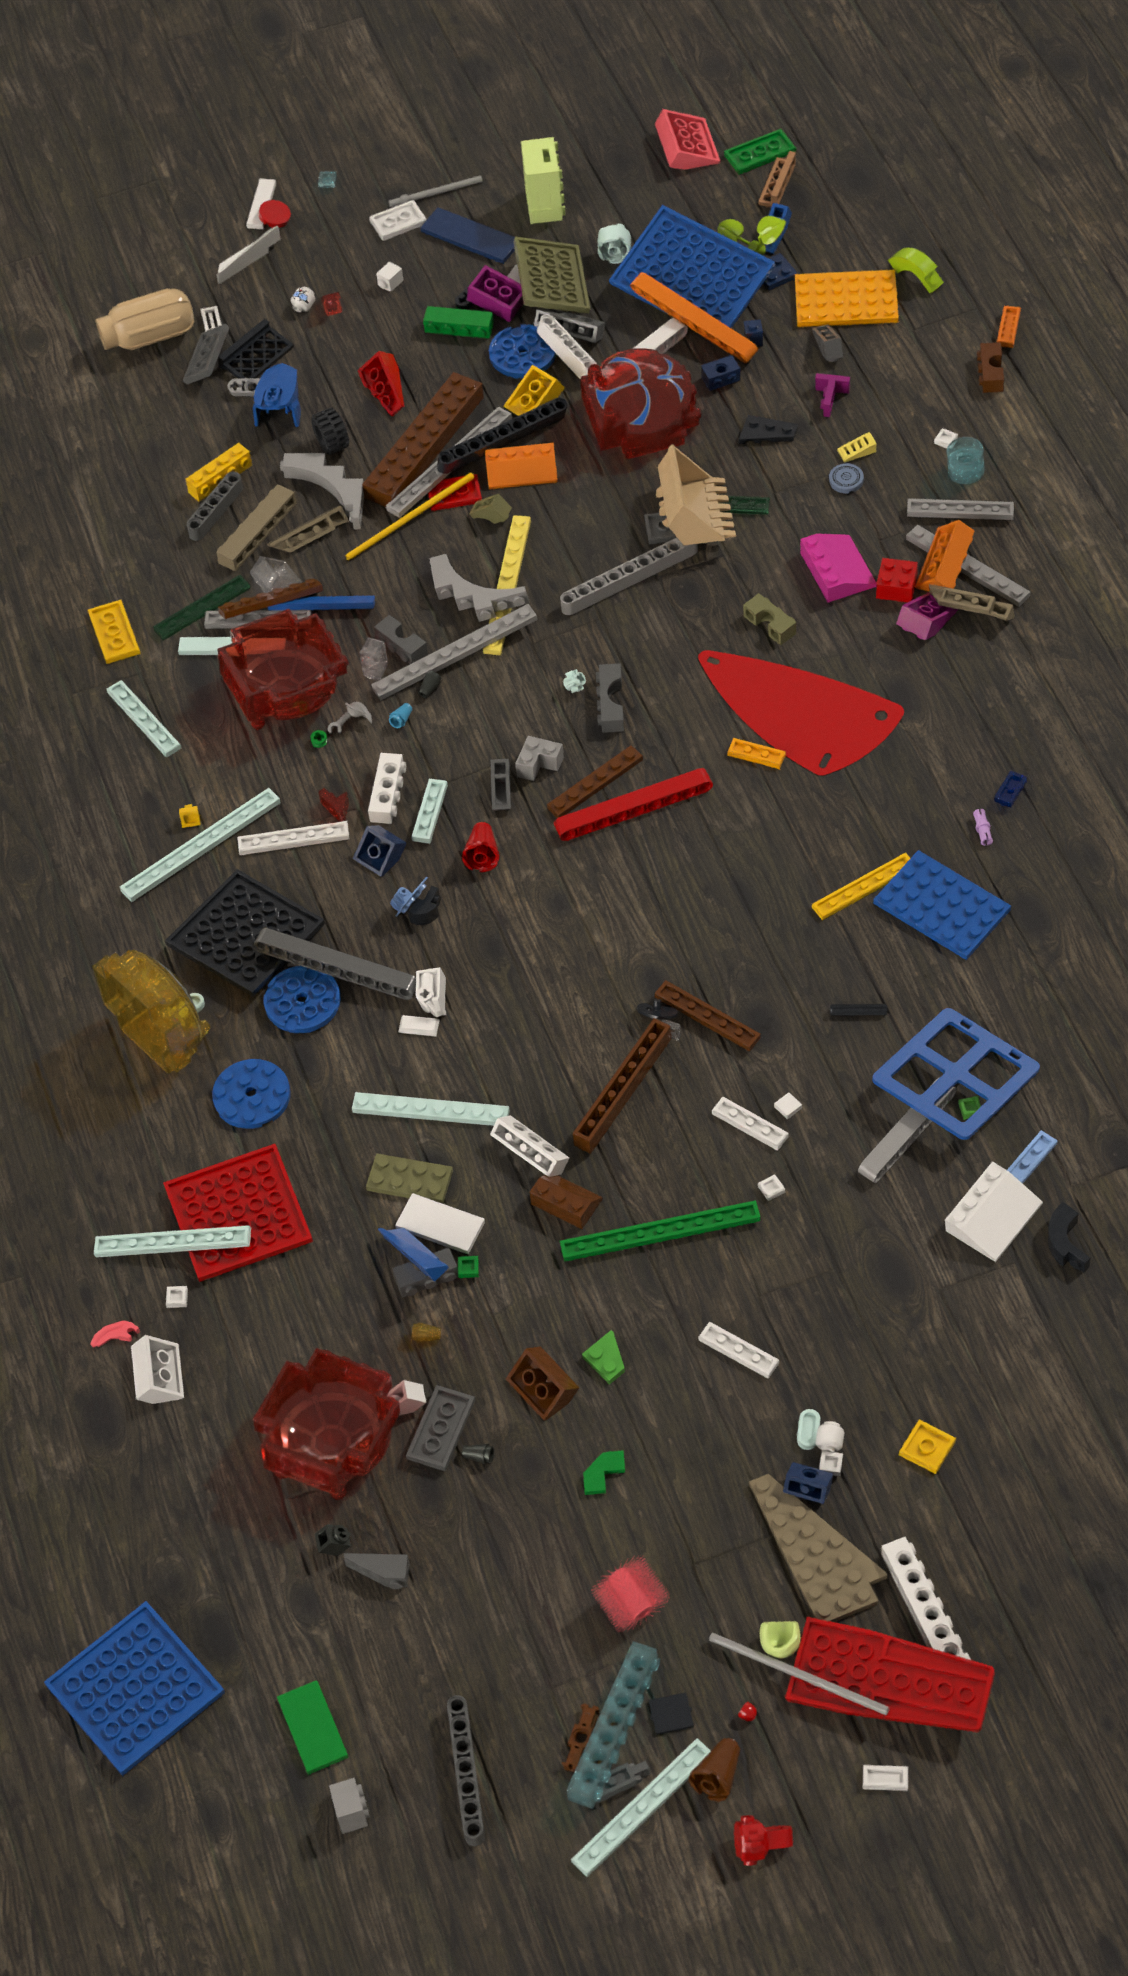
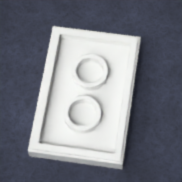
(398, 220)

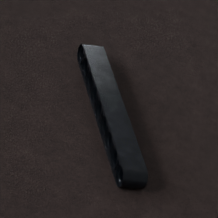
(492, 439)

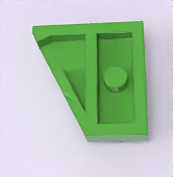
(605, 1358)

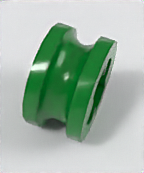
(318, 744)

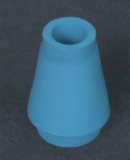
(399, 716)

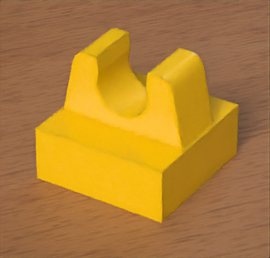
(189, 816)

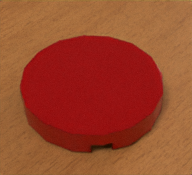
(274, 213)

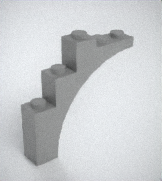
(468, 595)

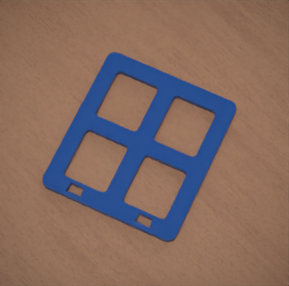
(955, 1073)

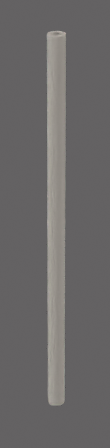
(883, 1709)

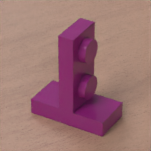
(830, 385)

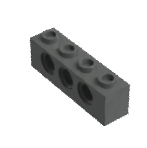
(574, 324)

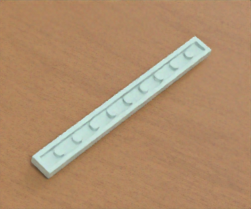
(200, 844)

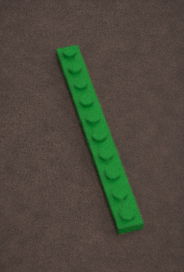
(660, 1230)

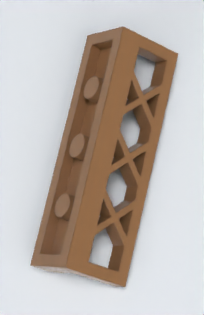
(779, 184)

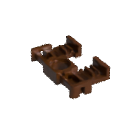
(589, 1718)

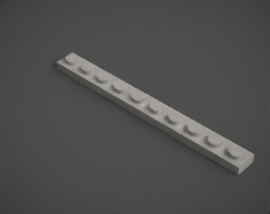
(432, 476)
(454, 651)

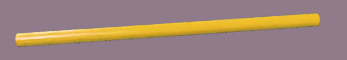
(409, 516)

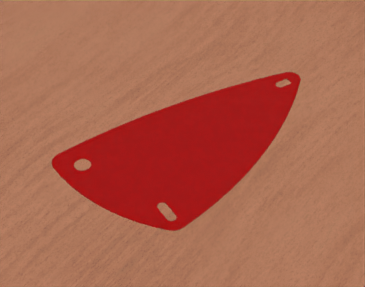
(802, 710)

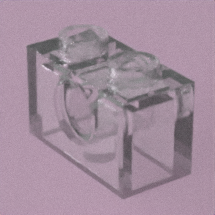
(373, 658)

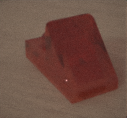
(331, 303)
(336, 806)

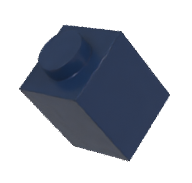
(754, 332)

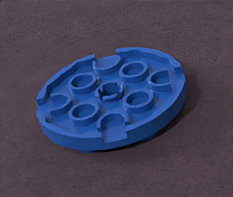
(506, 346)
(296, 1016)
(251, 1111)

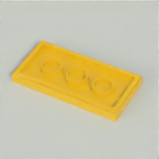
(113, 631)

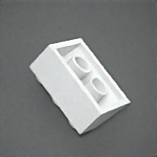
(157, 1370)

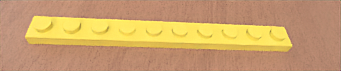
(510, 570)

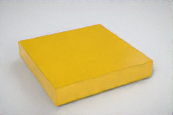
(927, 1446)

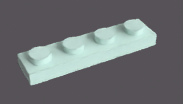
(429, 811)

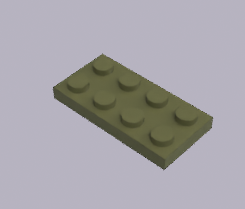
(407, 1176)

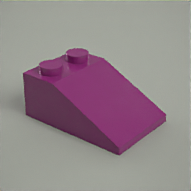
(924, 616)

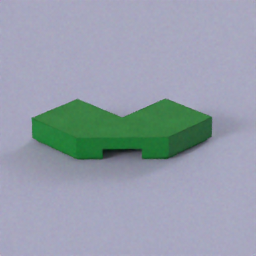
(606, 1463)

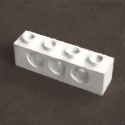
(386, 788)
(529, 1146)

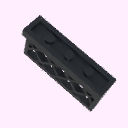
(243, 345)

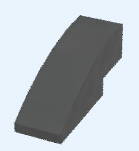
(500, 784)

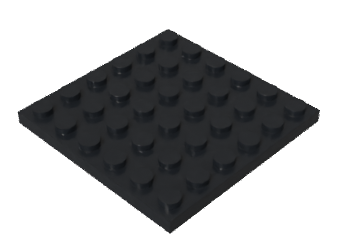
(227, 924)

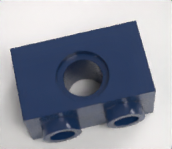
(720, 373)
(808, 1482)

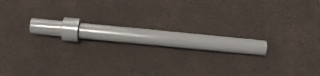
(406, 198)

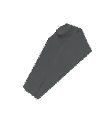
(828, 342)
(386, 1569)

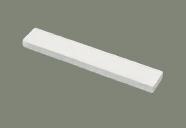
(293, 838)

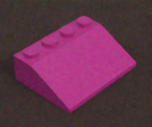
(836, 565)

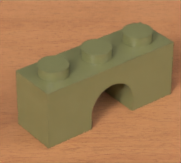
(761, 609)

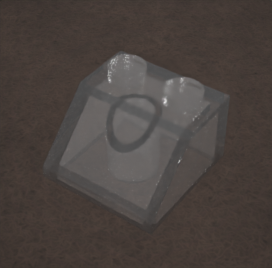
(273, 574)

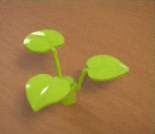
(768, 228)

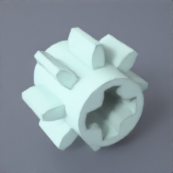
(574, 681)

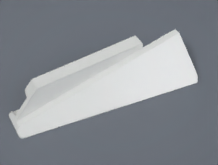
(248, 255)

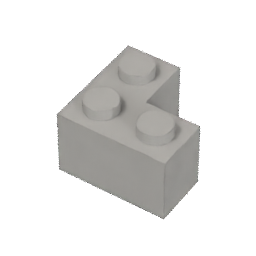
(538, 754)
(349, 1805)

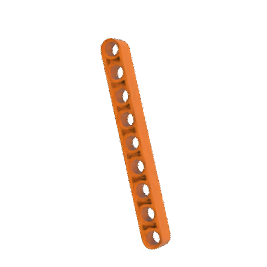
(694, 317)

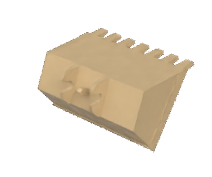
(692, 501)

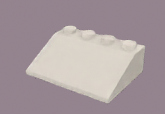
(992, 1212)

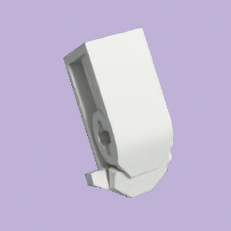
(431, 991)

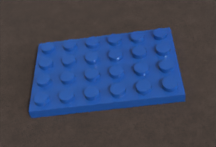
(942, 904)

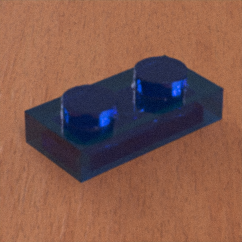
(1010, 789)

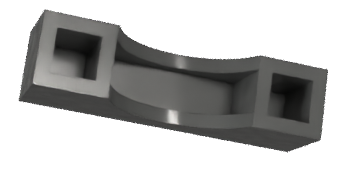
(611, 713)

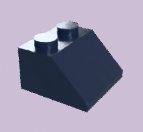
(379, 850)

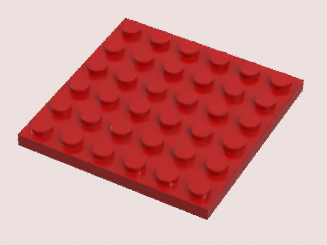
(240, 1192)

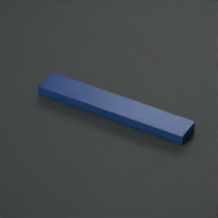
(326, 603)

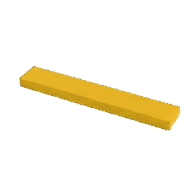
(859, 888)

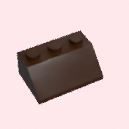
(564, 1200)
(542, 1382)

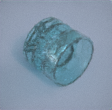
(965, 460)

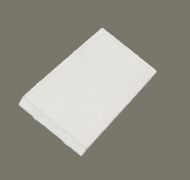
(440, 1223)

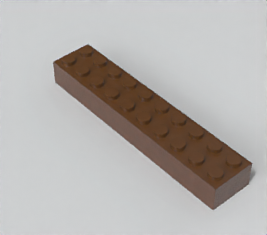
(423, 439)

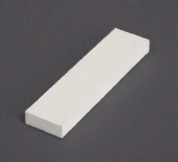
(263, 193)
(750, 1123)
(738, 1350)

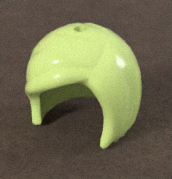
(780, 1638)

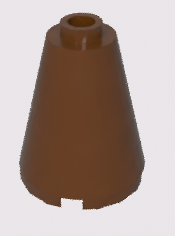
(716, 1771)

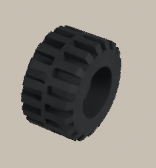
(330, 431)

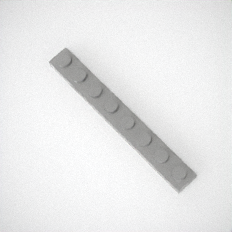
(976, 570)

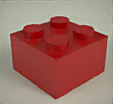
(896, 580)

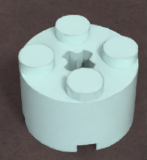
(614, 243)

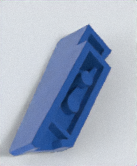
(415, 1252)

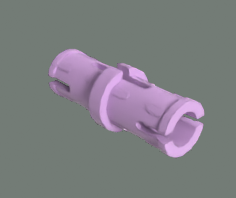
(983, 827)

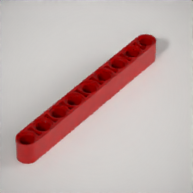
(633, 804)

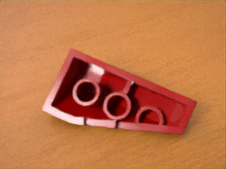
(383, 380)

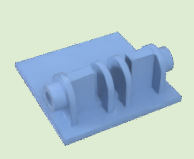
(404, 898)

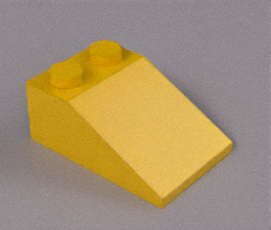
(533, 390)

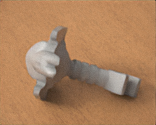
(354, 709)

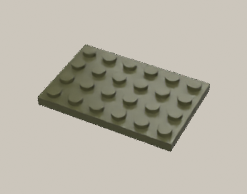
(551, 275)

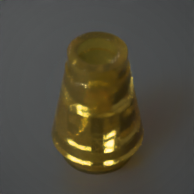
(425, 1332)

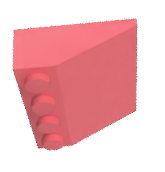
(686, 140)

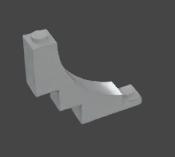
(314, 469)

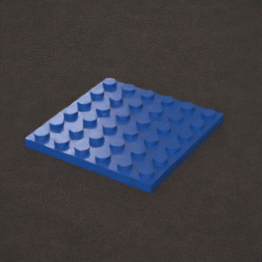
(134, 1688)

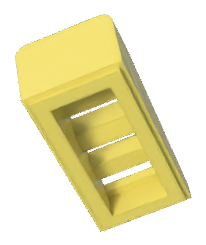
(868, 447)

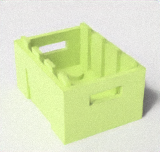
(543, 180)

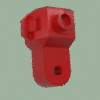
(754, 1840)

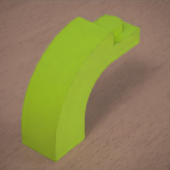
(919, 264)

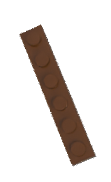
(272, 598)
(595, 782)
(708, 1015)

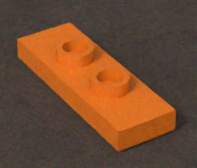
(1008, 326)

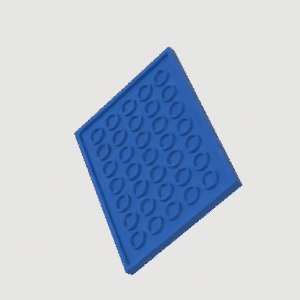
(696, 265)

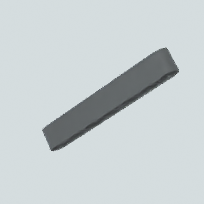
(468, 1779)

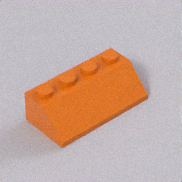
(521, 466)
(945, 556)

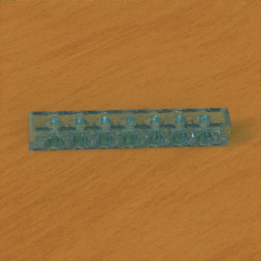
(637, 1657)

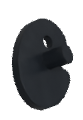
(658, 1010)

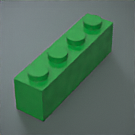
(458, 322)

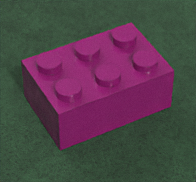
(496, 293)

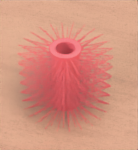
(630, 1594)

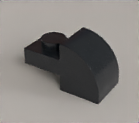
(425, 910)

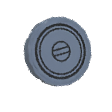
(846, 478)

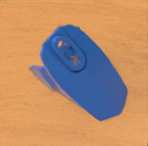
(277, 391)

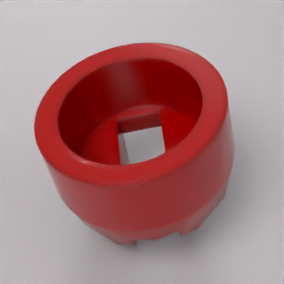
(748, 1712)

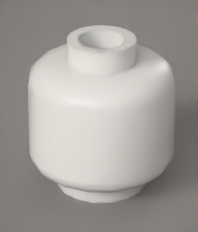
(830, 1437)

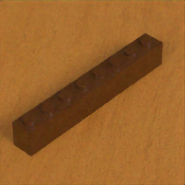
(622, 1086)

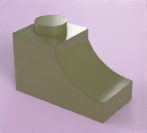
(491, 508)

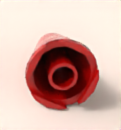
(481, 849)

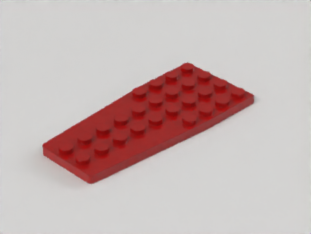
(907, 1677)

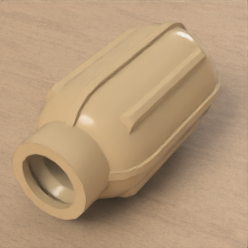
(146, 320)

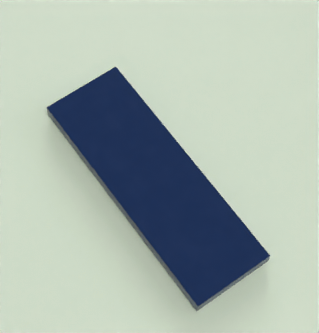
(469, 235)

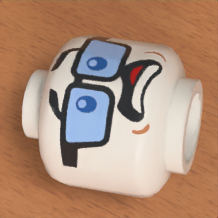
(303, 299)

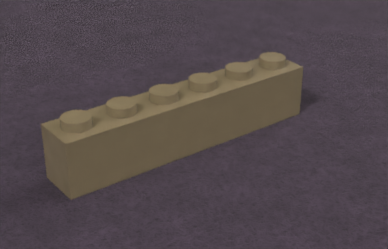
(256, 527)

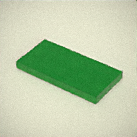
(759, 151)
(312, 1727)

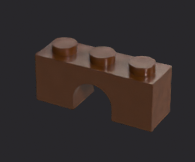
(990, 367)

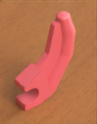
(118, 1330)

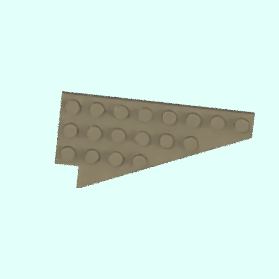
(824, 1563)

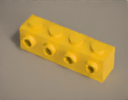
(208, 477)

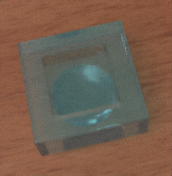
(327, 179)

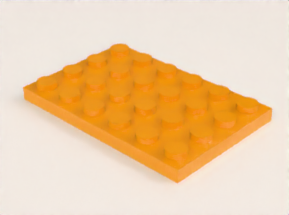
(846, 298)

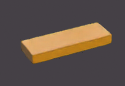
(756, 753)

